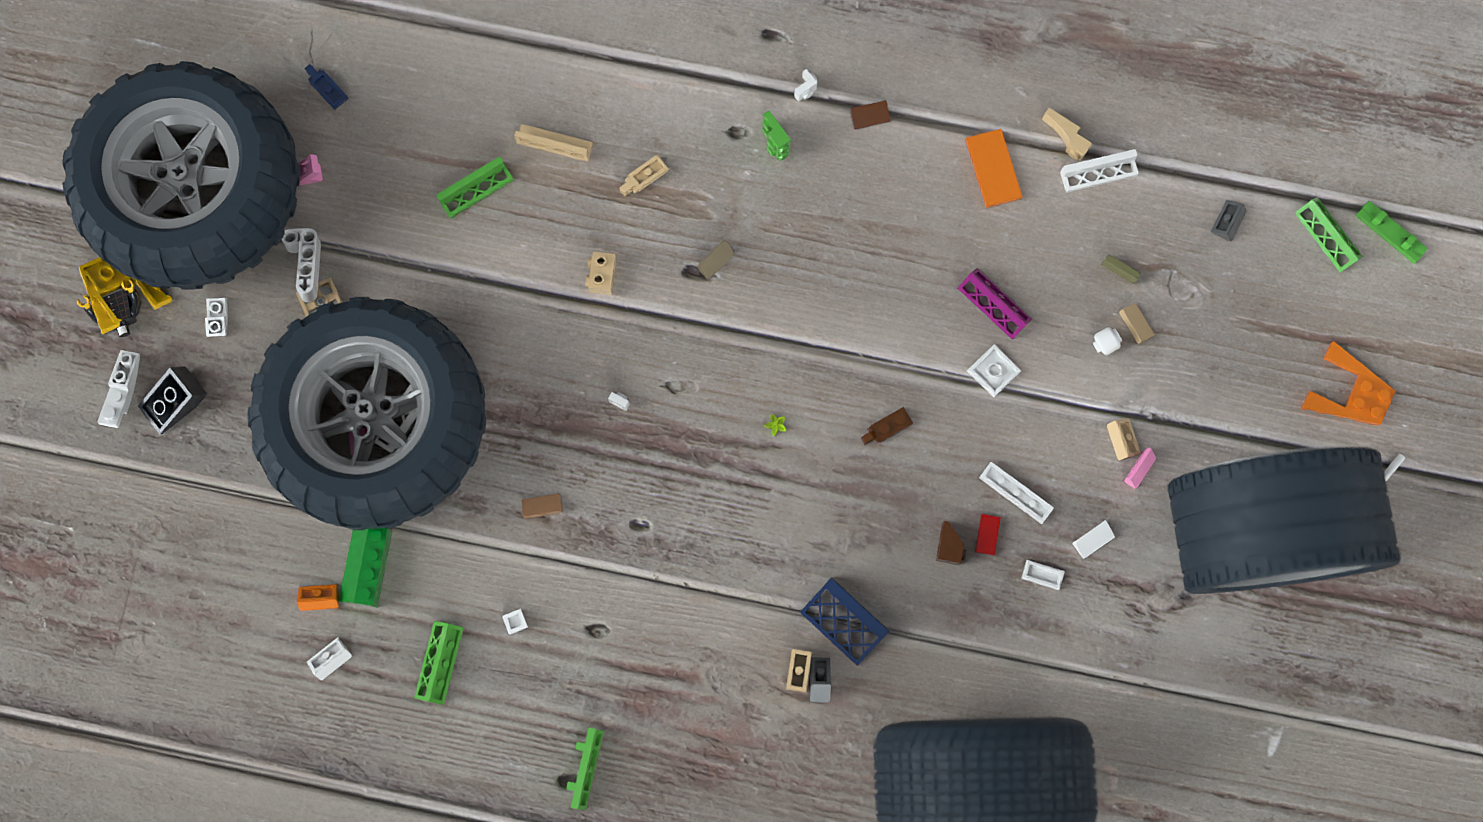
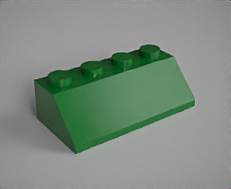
(365, 566)

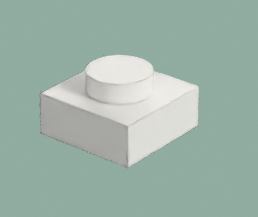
(619, 400)
(515, 621)

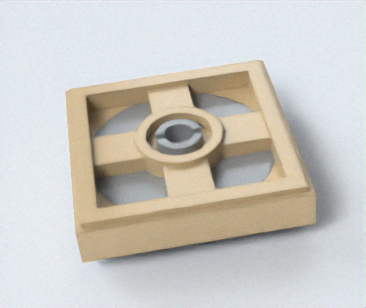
(326, 293)

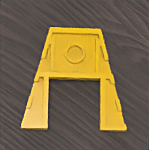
(104, 279)

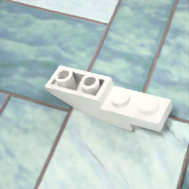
(121, 389)

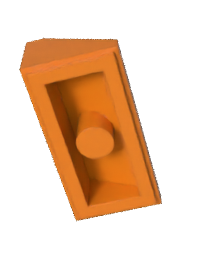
(318, 597)

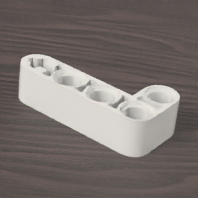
(304, 249)

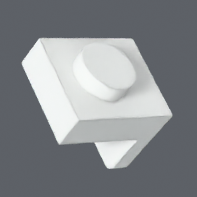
(806, 89)

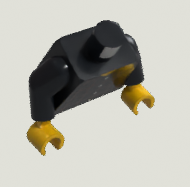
(124, 305)

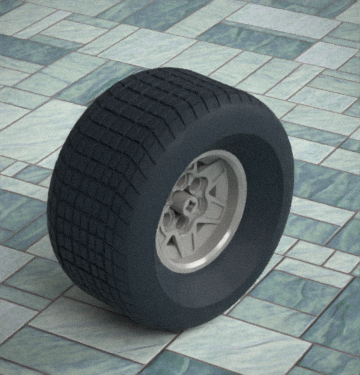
(985, 771)

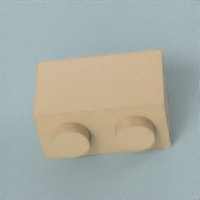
(798, 670)

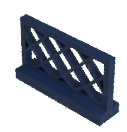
(853, 606)

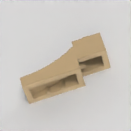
(1067, 130)

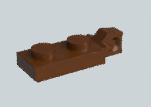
(887, 427)

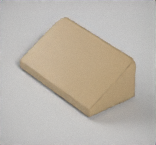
(1136, 323)
(1123, 439)

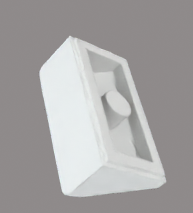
(1094, 539)
(329, 659)

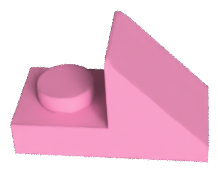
(310, 170)

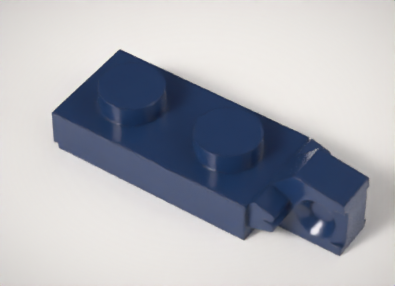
(326, 87)

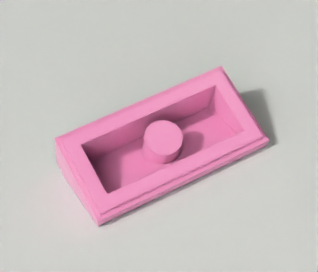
(1140, 468)

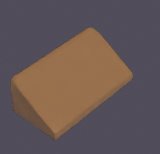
(542, 506)

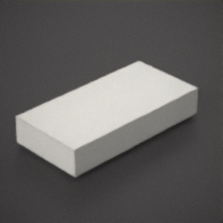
(1042, 575)

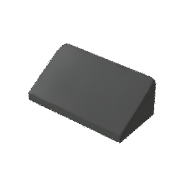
(1229, 220)

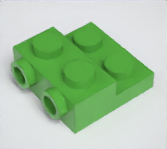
(777, 140)

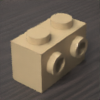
(602, 273)

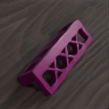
(1000, 300)

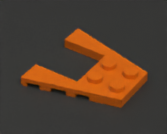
(1367, 399)

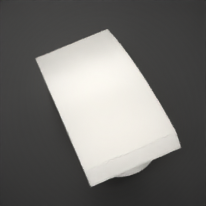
(216, 317)

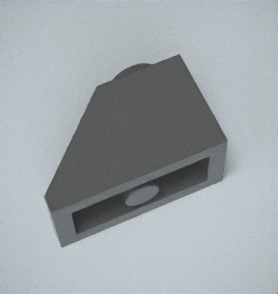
(820, 679)

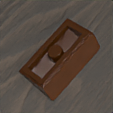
(870, 115)

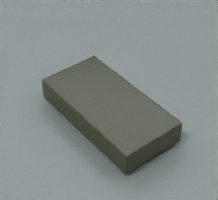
(1121, 269)

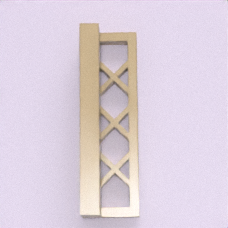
(554, 142)

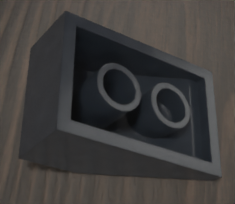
(172, 398)

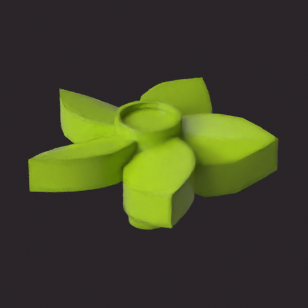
(776, 424)

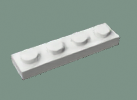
(1016, 492)

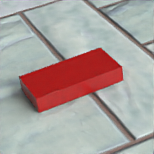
(987, 534)

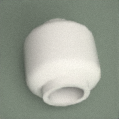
(1107, 341)

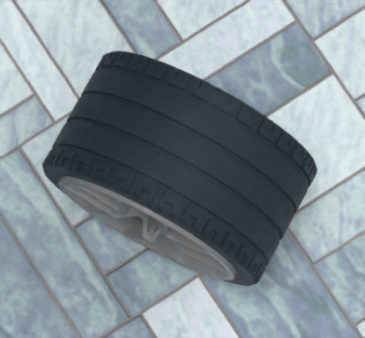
(1283, 519)

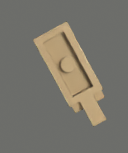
(644, 175)

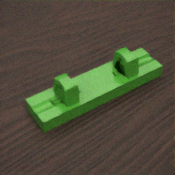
(1391, 232)
(587, 768)

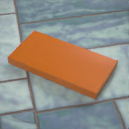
(993, 168)

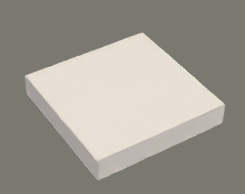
(994, 370)

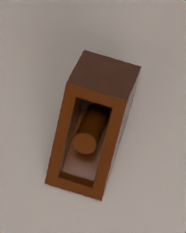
(950, 546)

